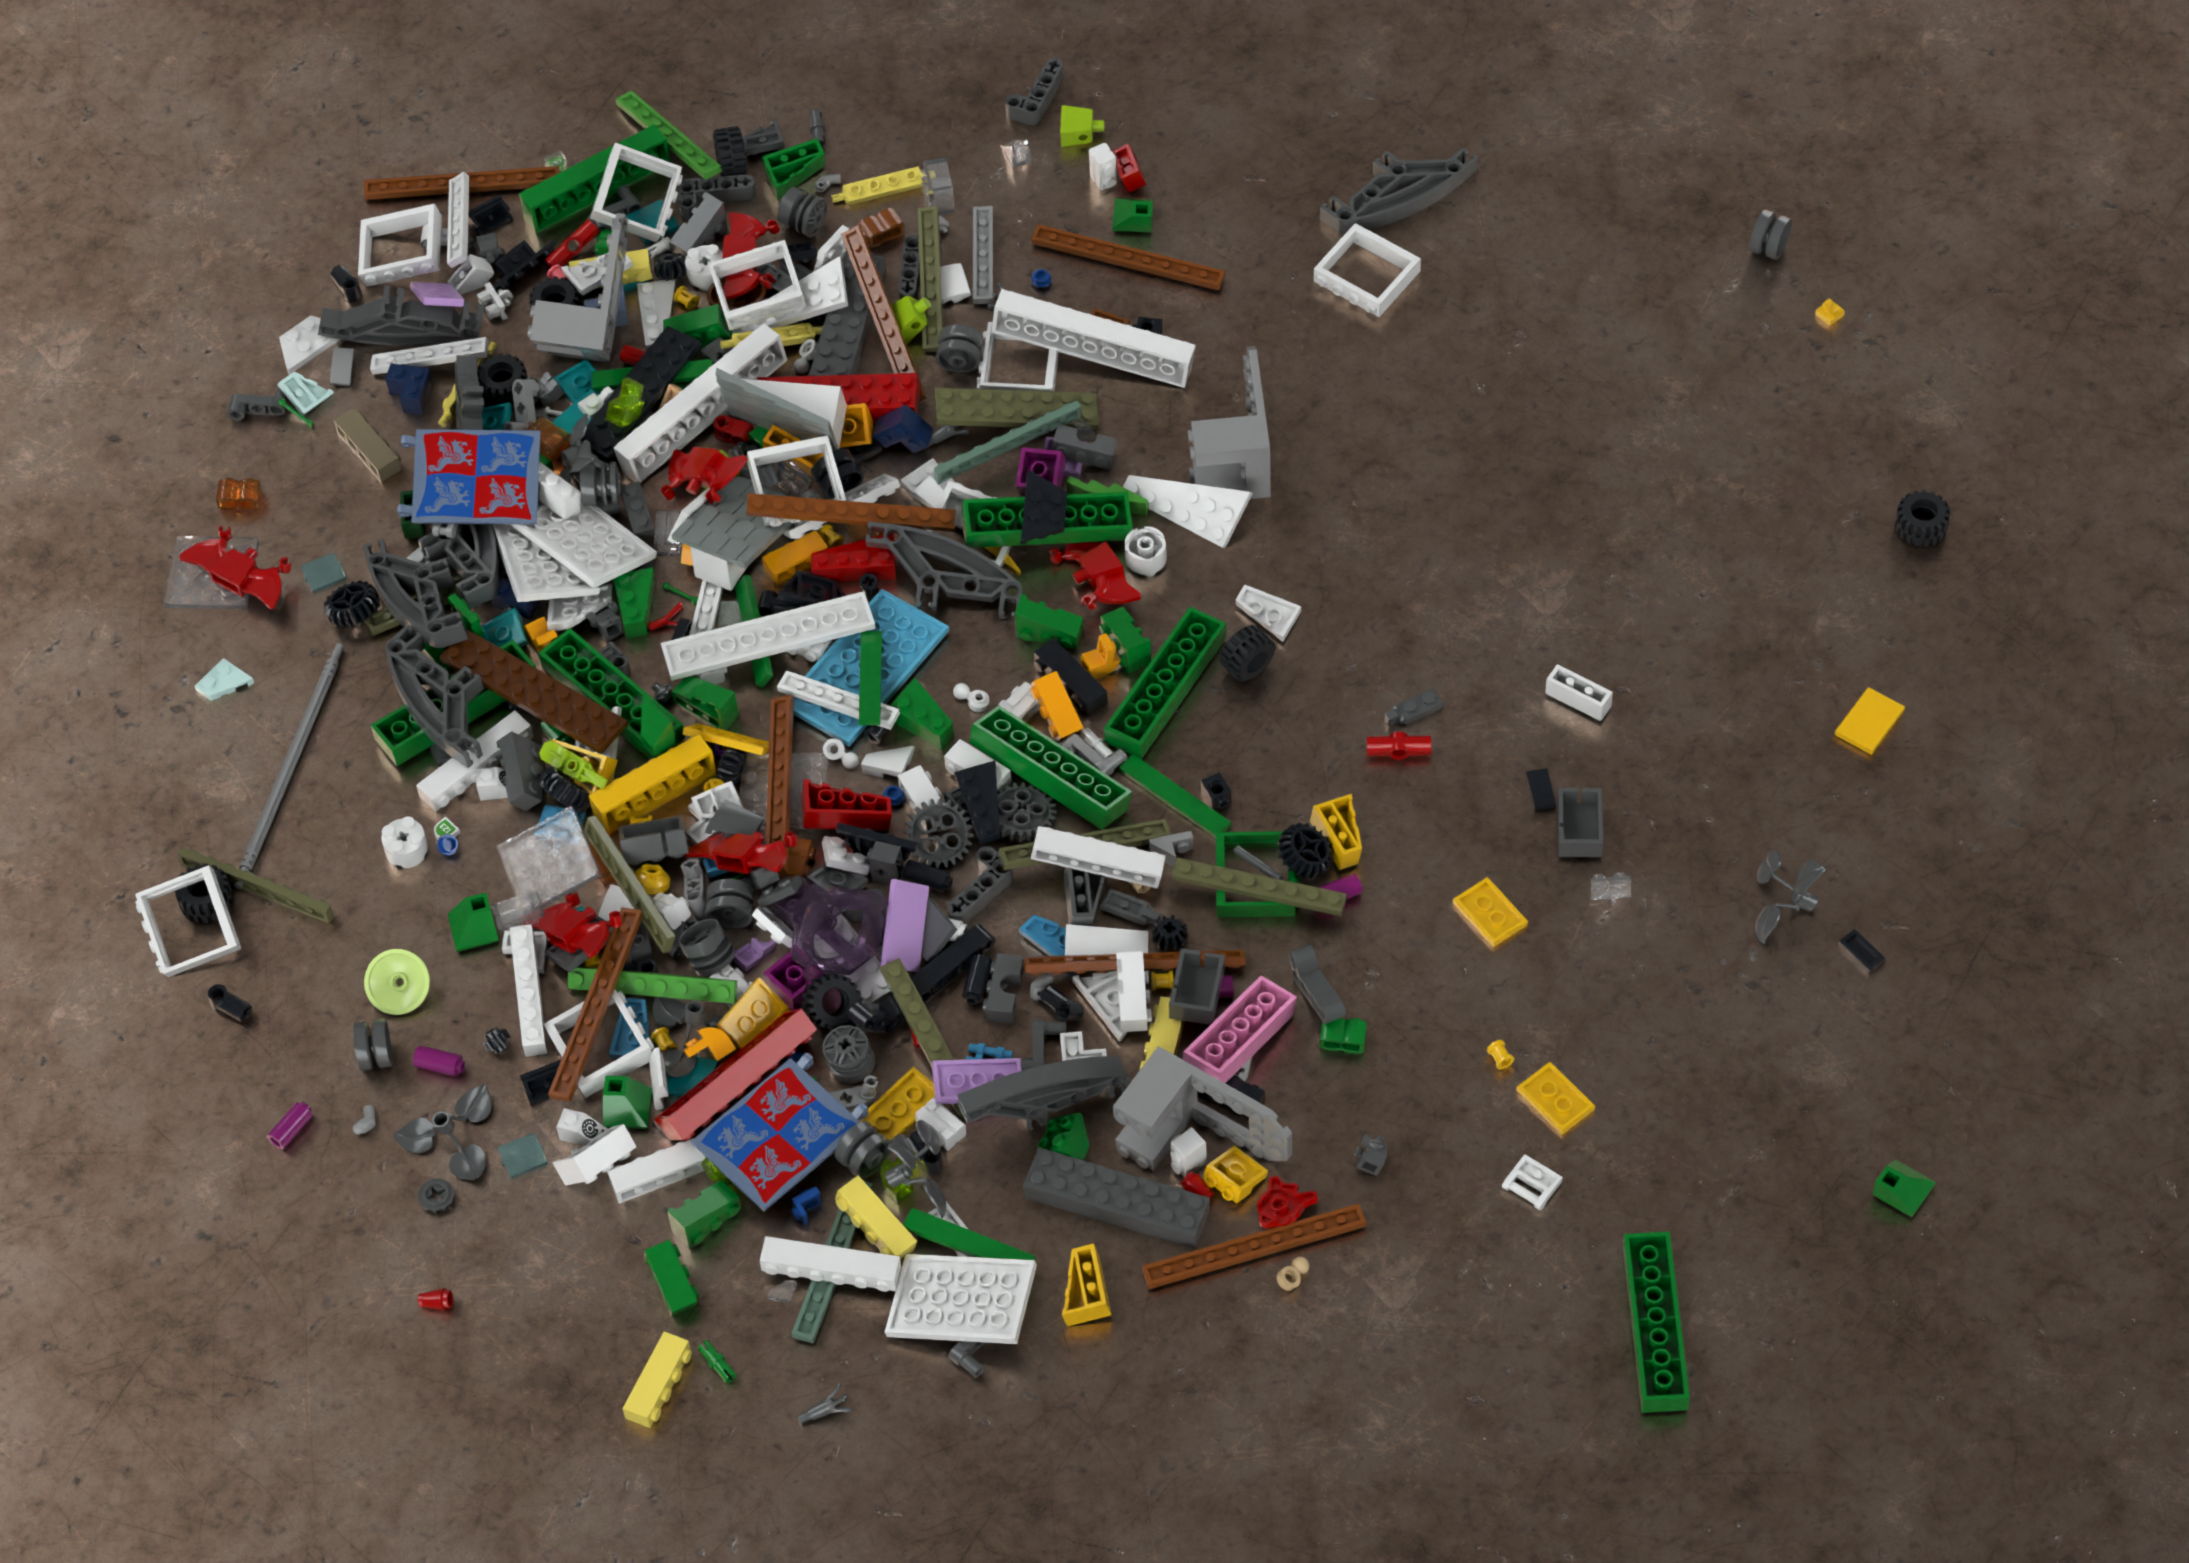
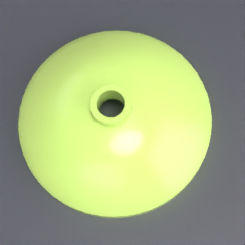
(382, 978)

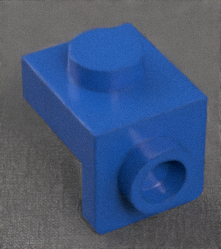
(805, 1202)

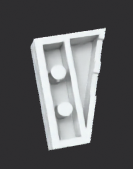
(1132, 991)
(595, 1156)

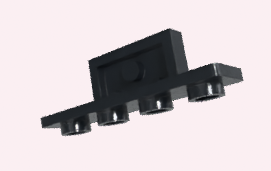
(518, 260)

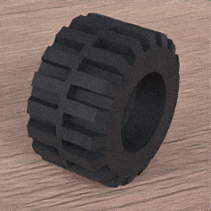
(730, 151)
(555, 291)
(498, 369)
(1924, 505)
(1247, 653)
(202, 907)
(815, 994)

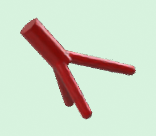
(665, 620)

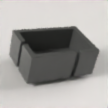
(1580, 824)
(653, 840)
(1196, 987)

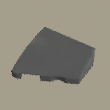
(734, 819)

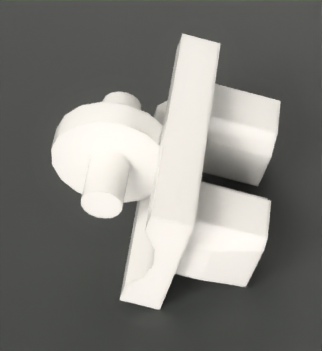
(497, 301)

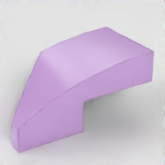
(753, 953)

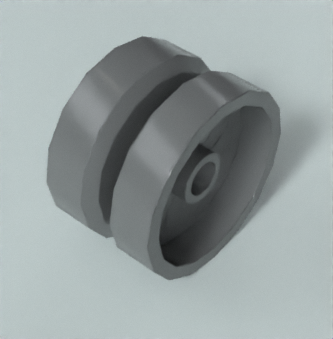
(1770, 234)
(959, 348)
(730, 903)
(368, 1044)
(862, 1150)

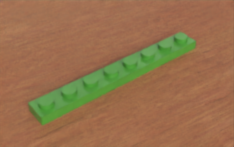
(676, 140)
(661, 985)

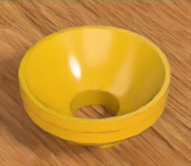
(653, 879)

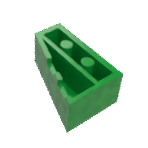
(1130, 645)

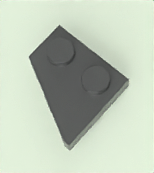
(764, 139)
(781, 889)

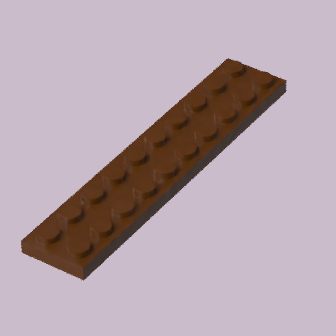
(536, 692)

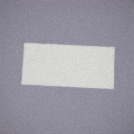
(1102, 940)

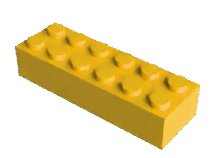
(653, 784)

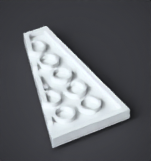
(822, 291)
(1199, 508)

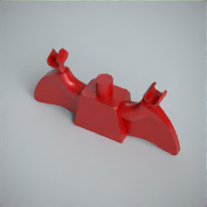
(743, 238)
(702, 468)
(237, 570)
(1101, 570)
(744, 852)
(572, 929)

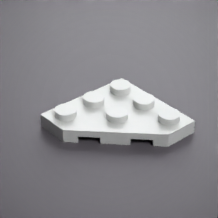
(568, 612)

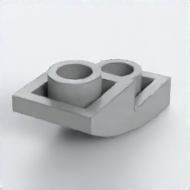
(341, 366)

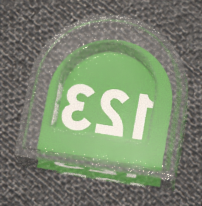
(556, 159)

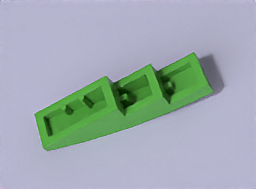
(1138, 504)

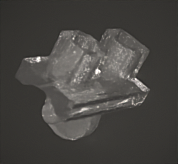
(1610, 887)

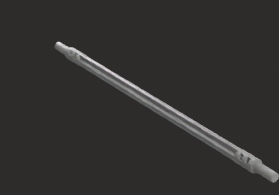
(290, 763)

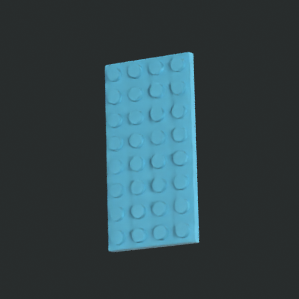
(906, 642)

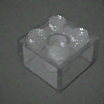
(937, 185)

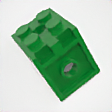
(471, 622)

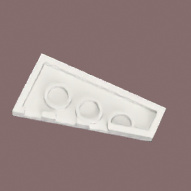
(655, 306)

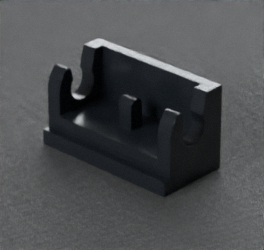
(489, 216)
(538, 1082)

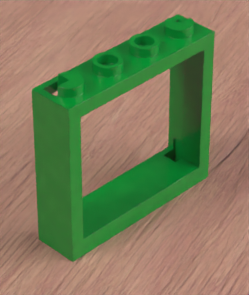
(1249, 840)

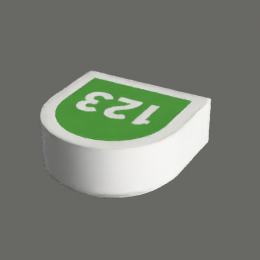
(445, 826)

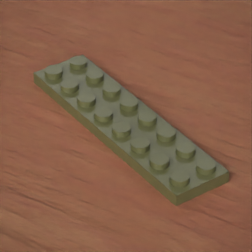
(1007, 407)

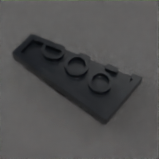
(980, 797)

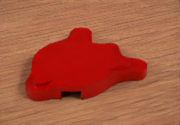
(1283, 1203)

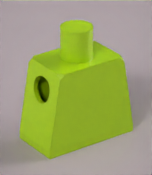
(1078, 126)
(911, 316)

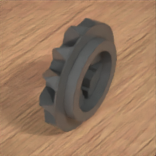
(440, 1186)

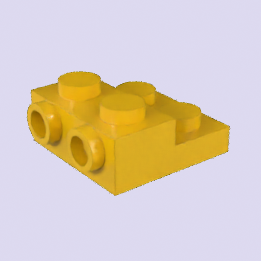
(1234, 1174)

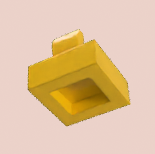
(1830, 312)

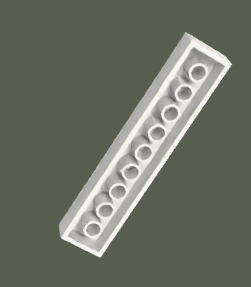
(1093, 338)
(696, 405)

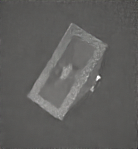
(1017, 152)

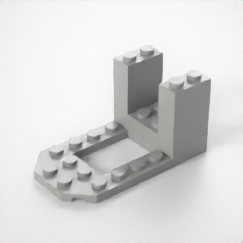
(579, 329)
(1235, 449)
(1165, 1101)

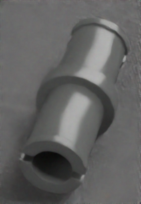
(817, 128)

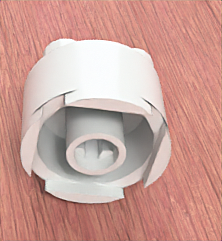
(697, 265)
(1145, 551)
(404, 842)

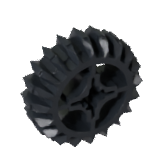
(351, 604)
(564, 789)
(1305, 850)

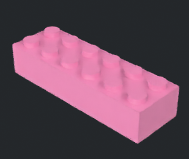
(1241, 1029)

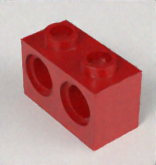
(1129, 168)

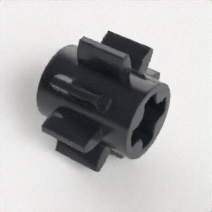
(496, 1039)

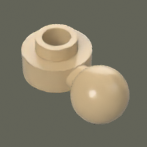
(1289, 1276)

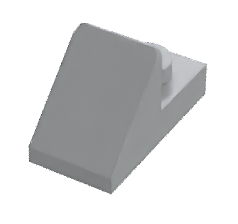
(1172, 844)

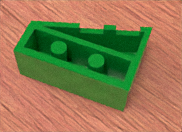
(793, 165)
(702, 324)
(635, 600)
(1043, 624)
(707, 702)
(923, 716)
(704, 1213)
(671, 1277)

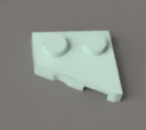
(303, 392)
(222, 680)

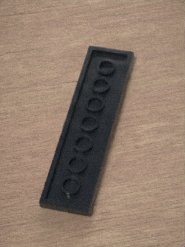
(655, 371)

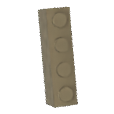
(368, 445)

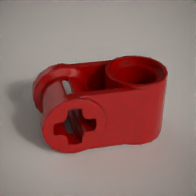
(733, 431)

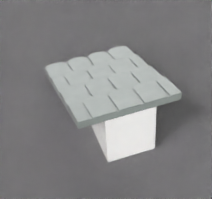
(794, 407)
(725, 538)

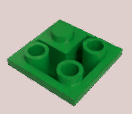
(1133, 215)
(656, 729)
(472, 923)
(626, 1102)
(1066, 1136)
(1902, 1187)

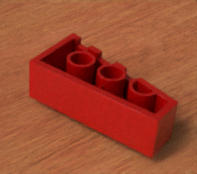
(853, 560)
(828, 806)

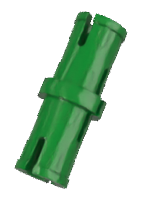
(717, 1361)

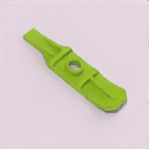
(563, 759)

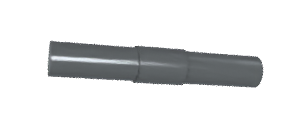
(1257, 863)

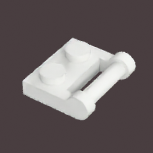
(1536, 1176)

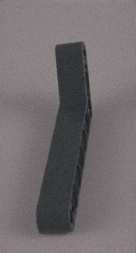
(928, 981)

